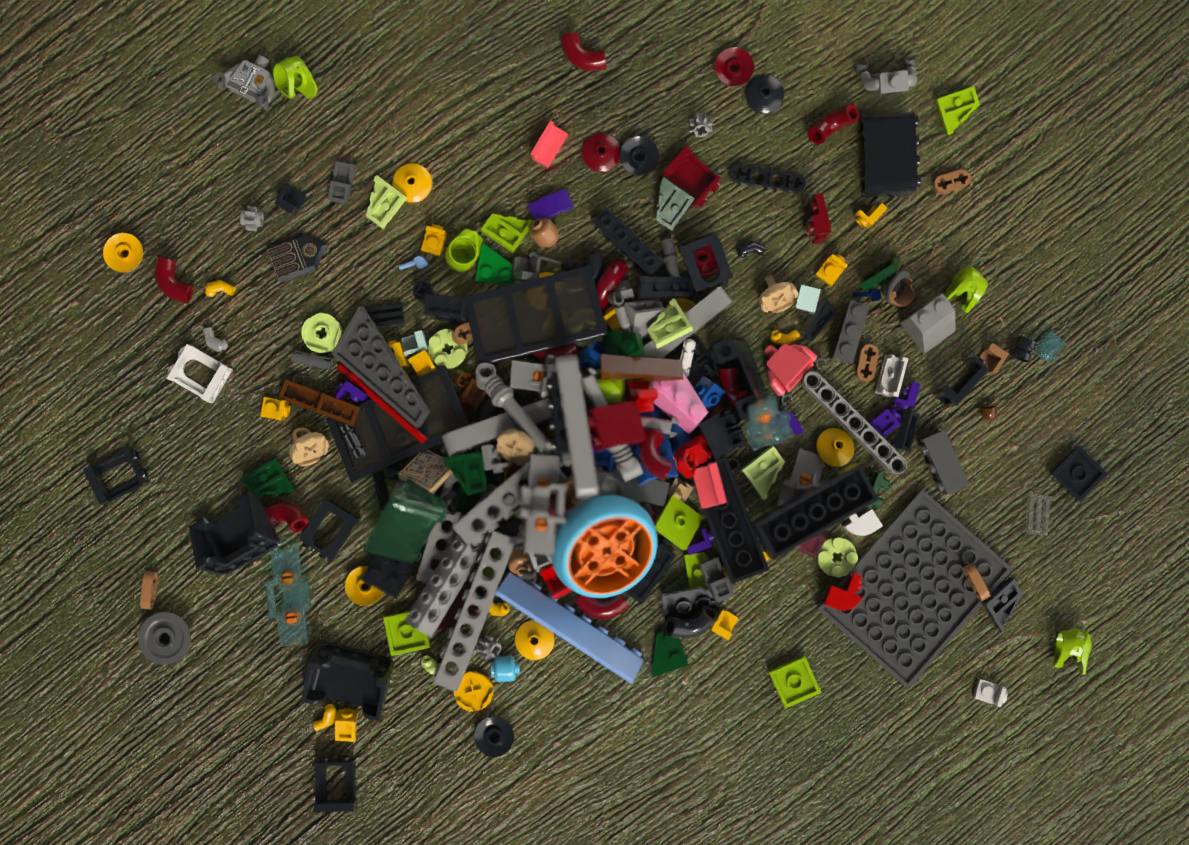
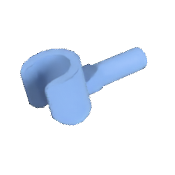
(419, 261)

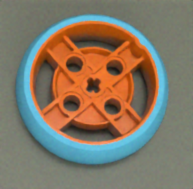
(604, 546)

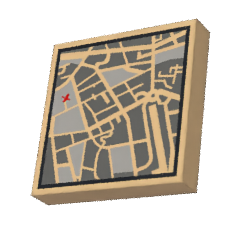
(427, 470)

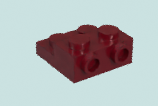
(818, 225)

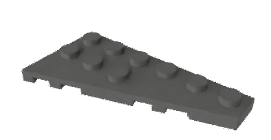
(372, 360)

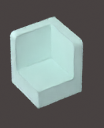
(807, 298)
(414, 344)

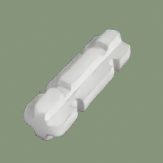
(687, 355)

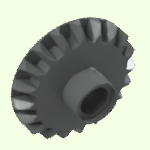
(152, 641)

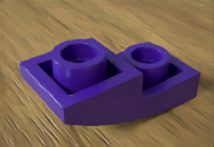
(551, 205)

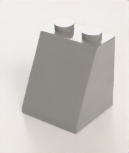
(931, 323)

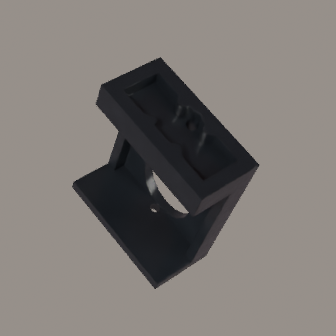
(724, 271)
(445, 307)
(953, 398)
(94, 476)
(332, 551)
(335, 805)

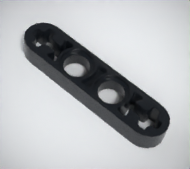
(767, 175)

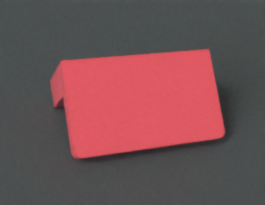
(548, 145)
(709, 486)

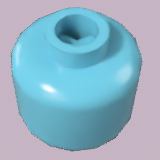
(504, 668)

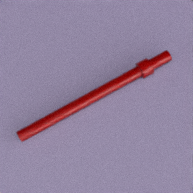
(353, 379)

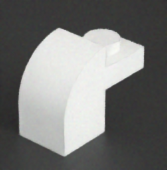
(863, 524)

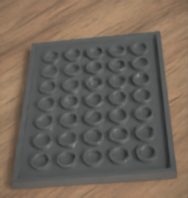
(916, 588)

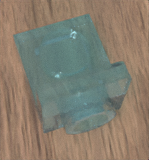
(1050, 347)

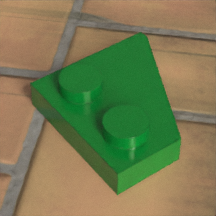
(493, 268)

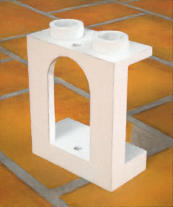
(177, 374)

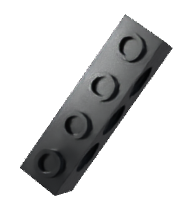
(627, 243)
(558, 444)

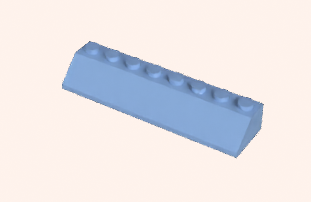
(571, 627)

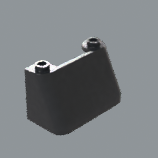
(233, 539)
(348, 677)

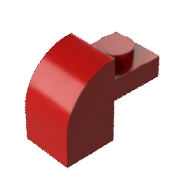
(640, 392)
(692, 454)
(555, 585)
(845, 598)

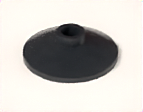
(764, 103)
(639, 146)
(490, 746)

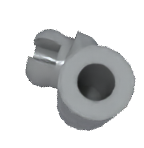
(212, 342)

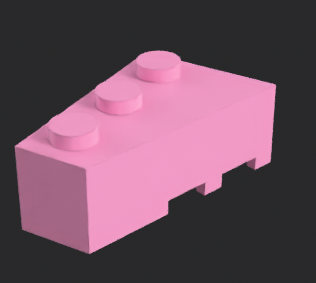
(681, 402)

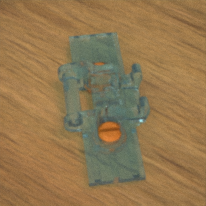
(765, 425)
(296, 597)

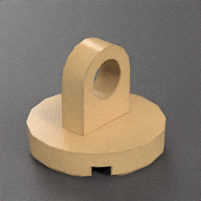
(777, 296)
(515, 446)
(308, 447)

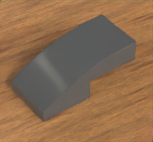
(342, 182)
(716, 580)

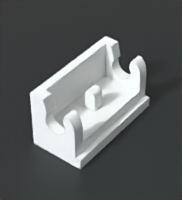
(891, 376)

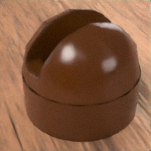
(465, 381)
(989, 412)

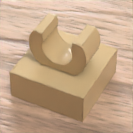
(680, 489)

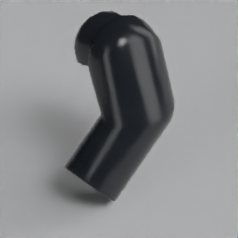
(749, 247)

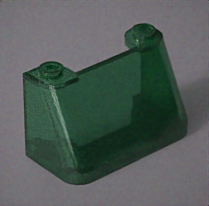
(406, 523)

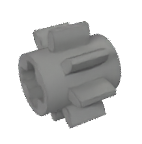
(700, 124)
(252, 218)
(488, 647)

